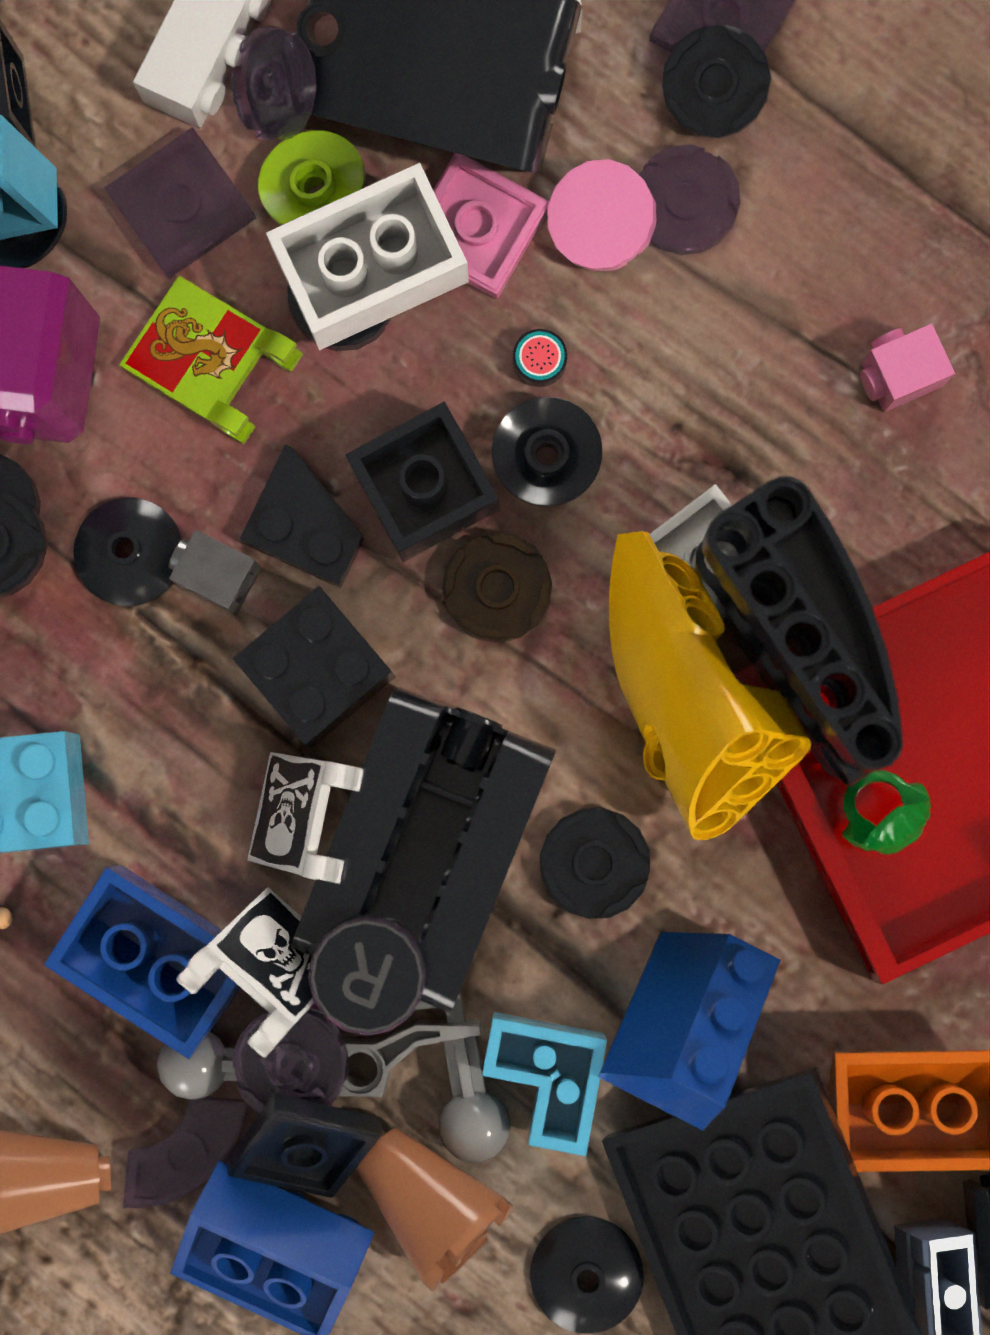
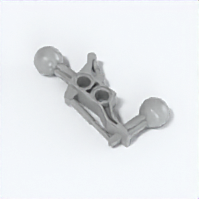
(471, 1124)

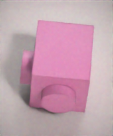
(905, 367)

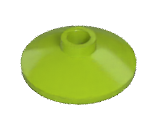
(307, 162)

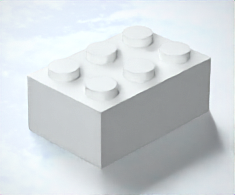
(369, 256)

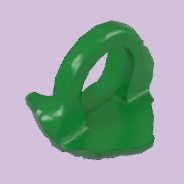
(899, 827)

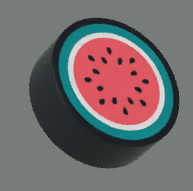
(539, 357)

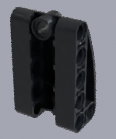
(446, 71)
(816, 604)
(430, 833)

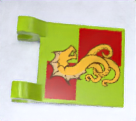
(203, 354)

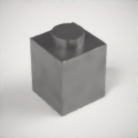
(213, 571)

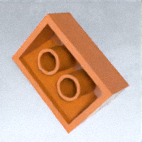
(913, 1109)

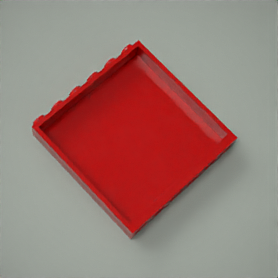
(937, 889)

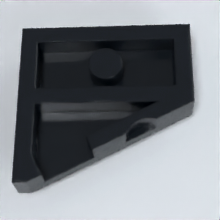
(302, 523)

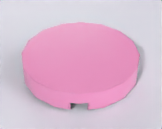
(601, 215)

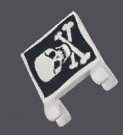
(294, 813)
(260, 960)

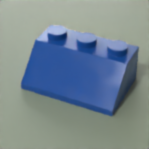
(131, 949)
(690, 1023)
(271, 1252)

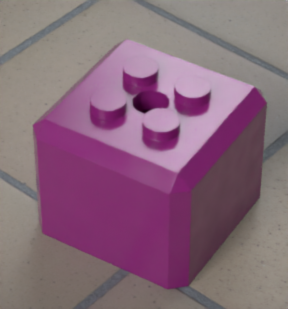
(44, 356)

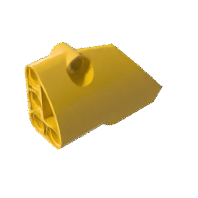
(702, 729)

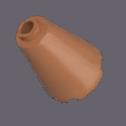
(47, 1178)
(430, 1205)

